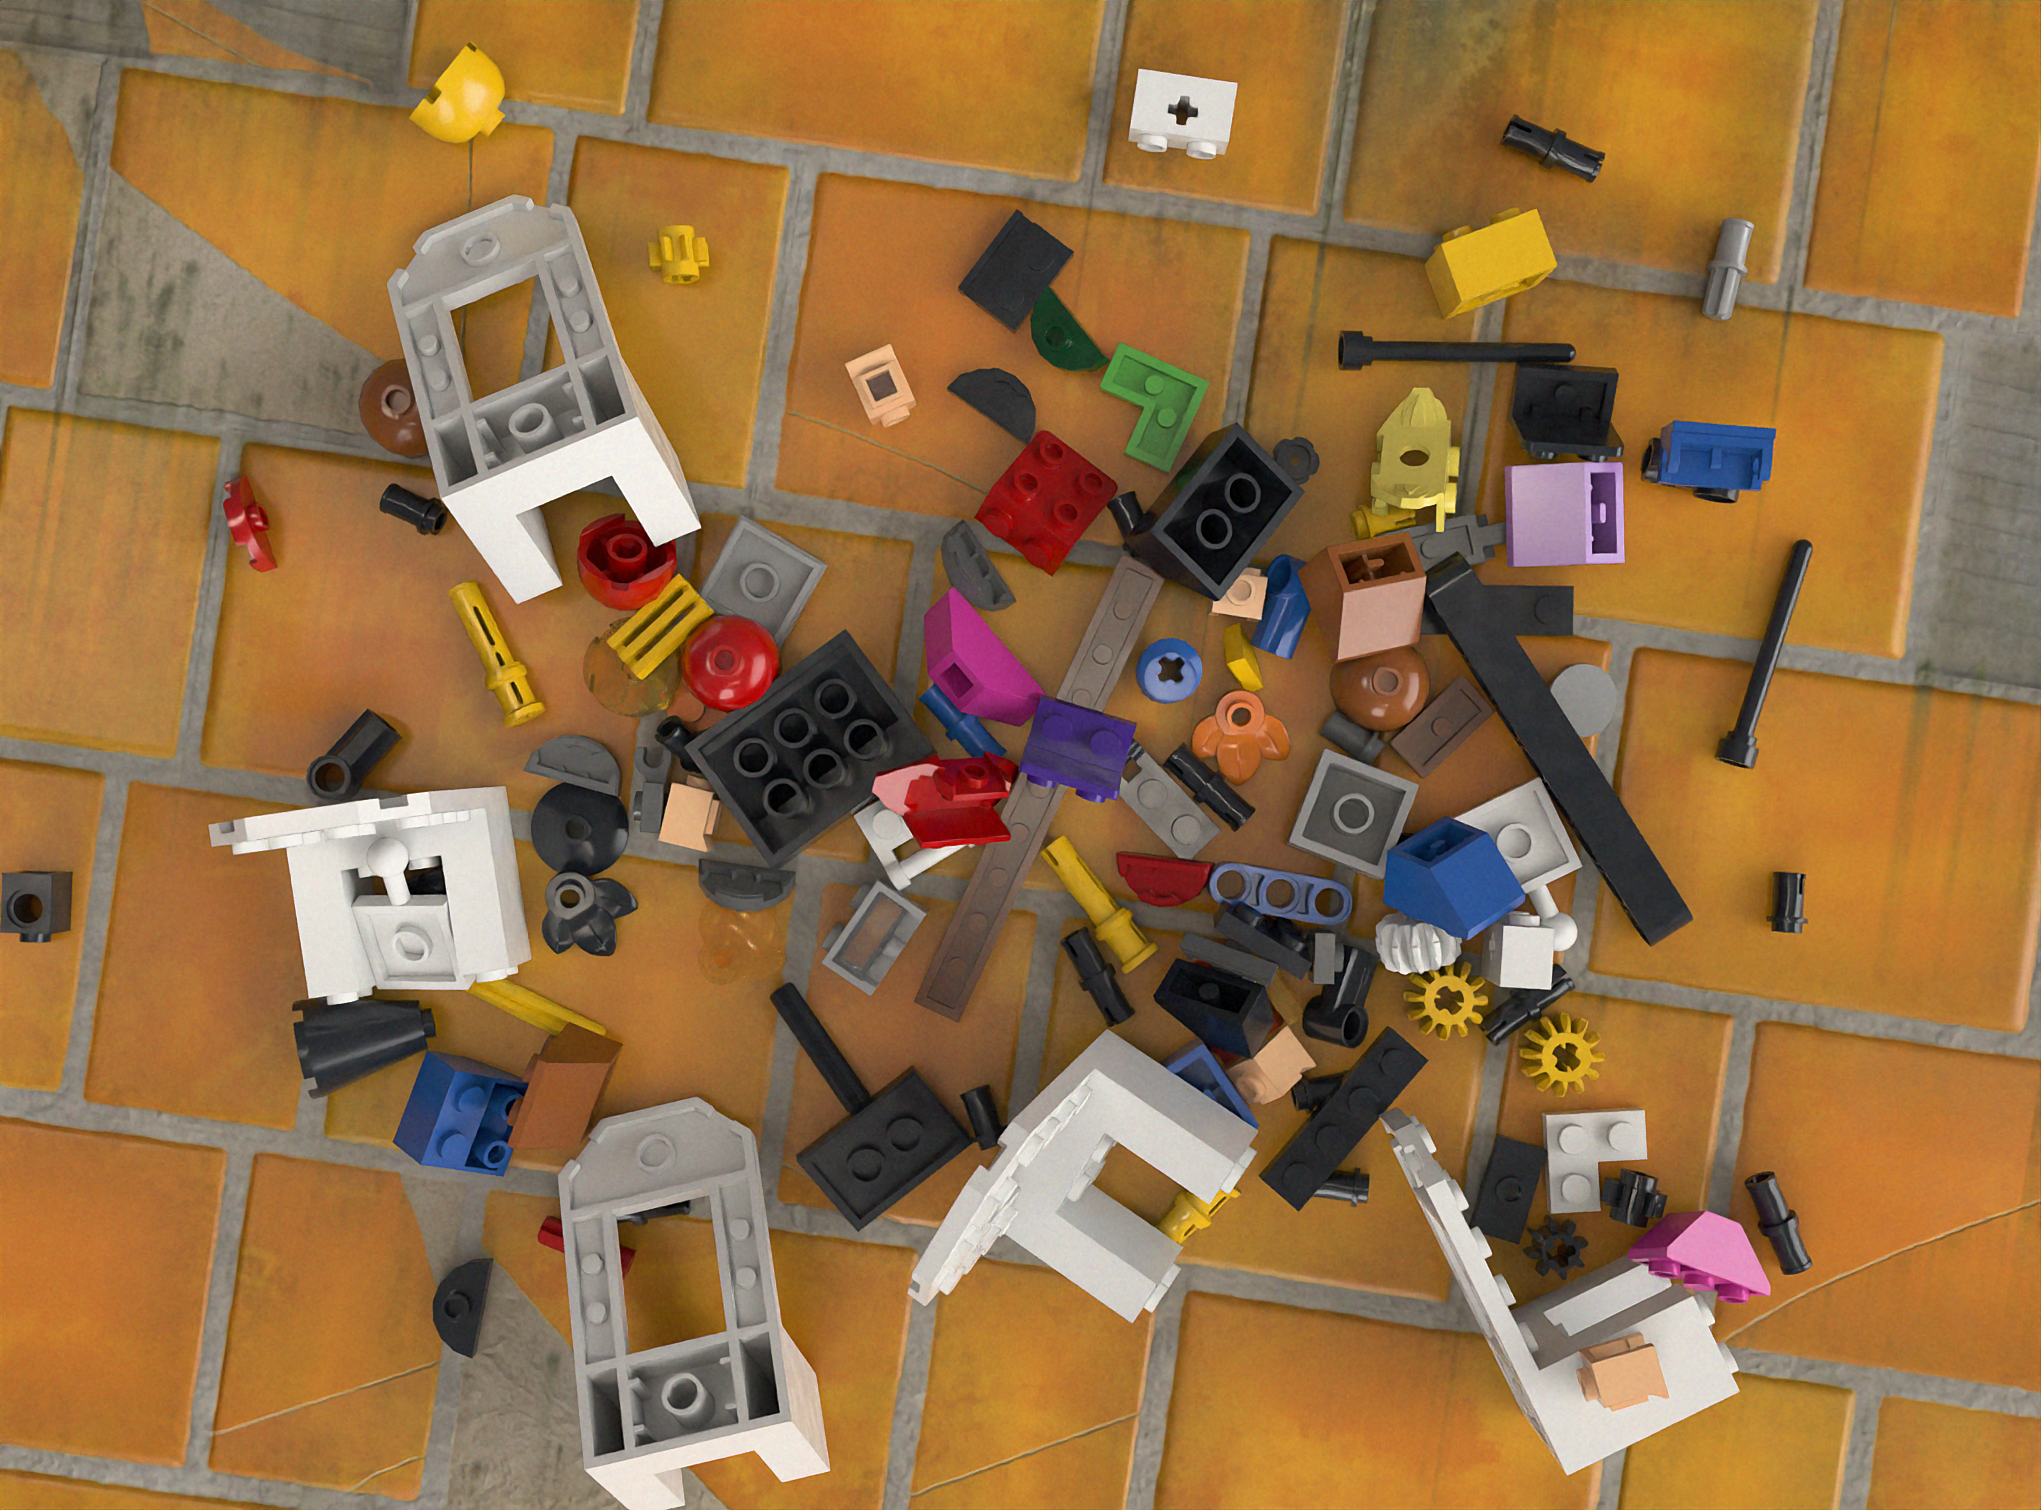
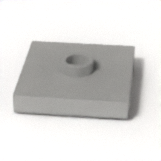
(762, 578)

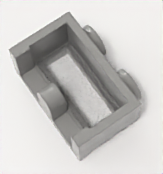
(873, 936)

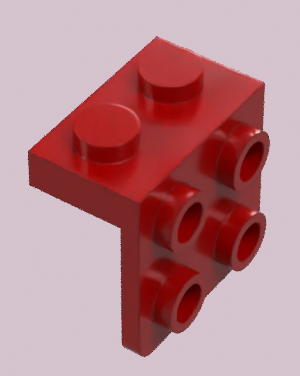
(1046, 501)

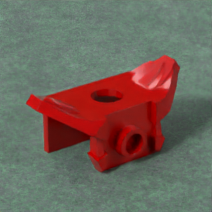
(966, 809)

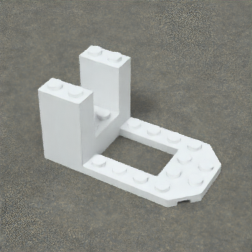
(548, 432)
(329, 870)
(1046, 1168)
(1542, 1339)
(699, 1396)

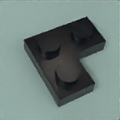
(1272, 939)

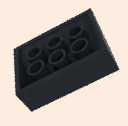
(808, 749)

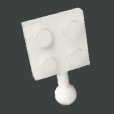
(1534, 847)
(403, 933)

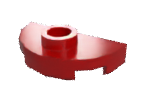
(249, 523)
(1163, 879)

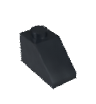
(1217, 1007)

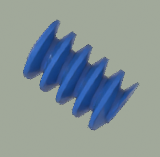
(1188, 673)

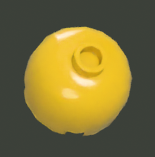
(463, 99)

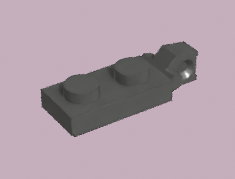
(1465, 534)

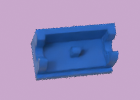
(1715, 455)

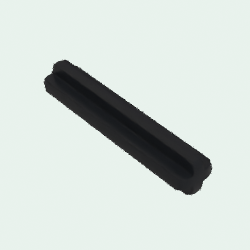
(819, 1046)

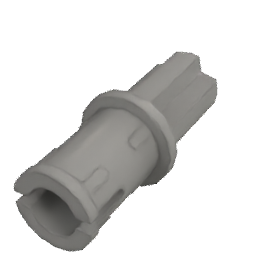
(1727, 268)

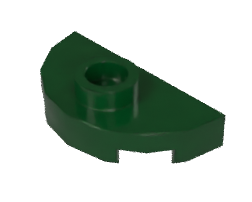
(1062, 337)

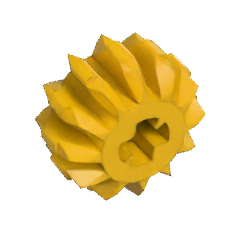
(1436, 1015)
(1574, 1041)

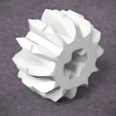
(1414, 945)

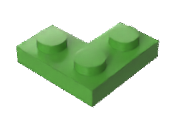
(1167, 401)

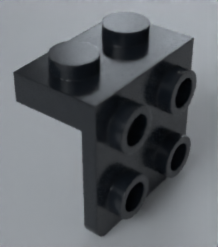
(1564, 411)

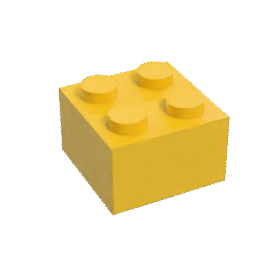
(1490, 262)

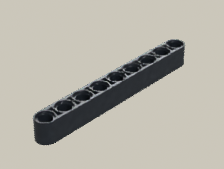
(1554, 749)

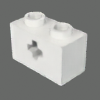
(1208, 114)
(1518, 952)

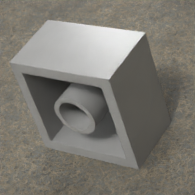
(1351, 814)

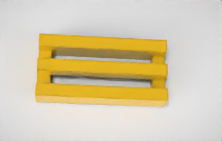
(660, 621)

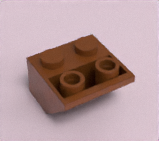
(1366, 595)
(563, 1090)

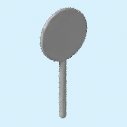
(1585, 697)

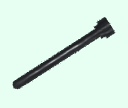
(1360, 350)
(1739, 745)

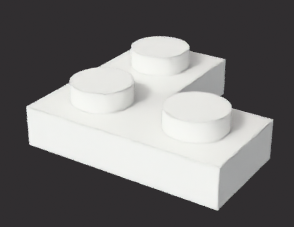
(1576, 1145)

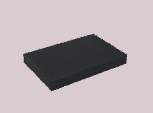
(884, 1148)

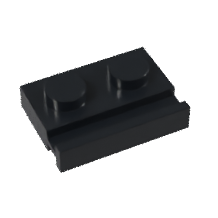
(1015, 271)

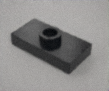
(1508, 1188)

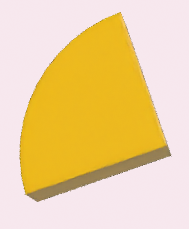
(1241, 658)

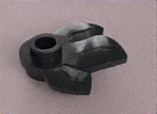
(589, 919)

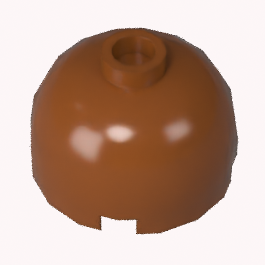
(391, 410)
(1381, 688)

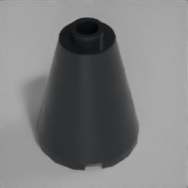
(357, 1039)

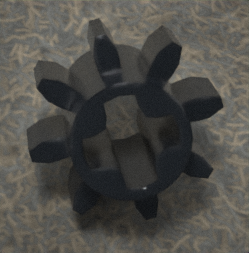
(1633, 1197)
(1567, 1254)

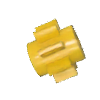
(678, 254)

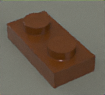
(1441, 726)

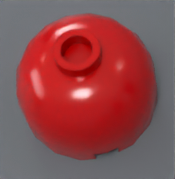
(622, 564)
(730, 662)

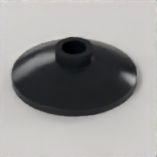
(604, 825)

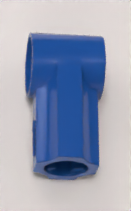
(1284, 609)

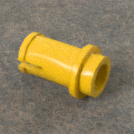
(1367, 526)

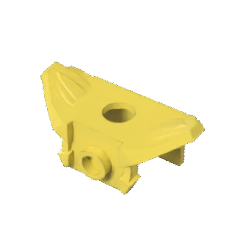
(1422, 426)

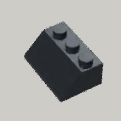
(1215, 513)

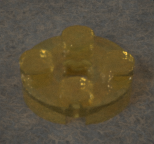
(617, 690)

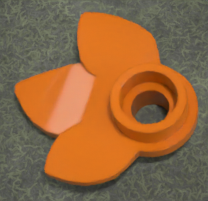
(1240, 743)

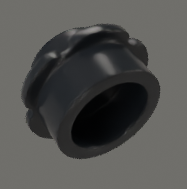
(1304, 451)

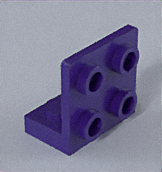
(1077, 749)

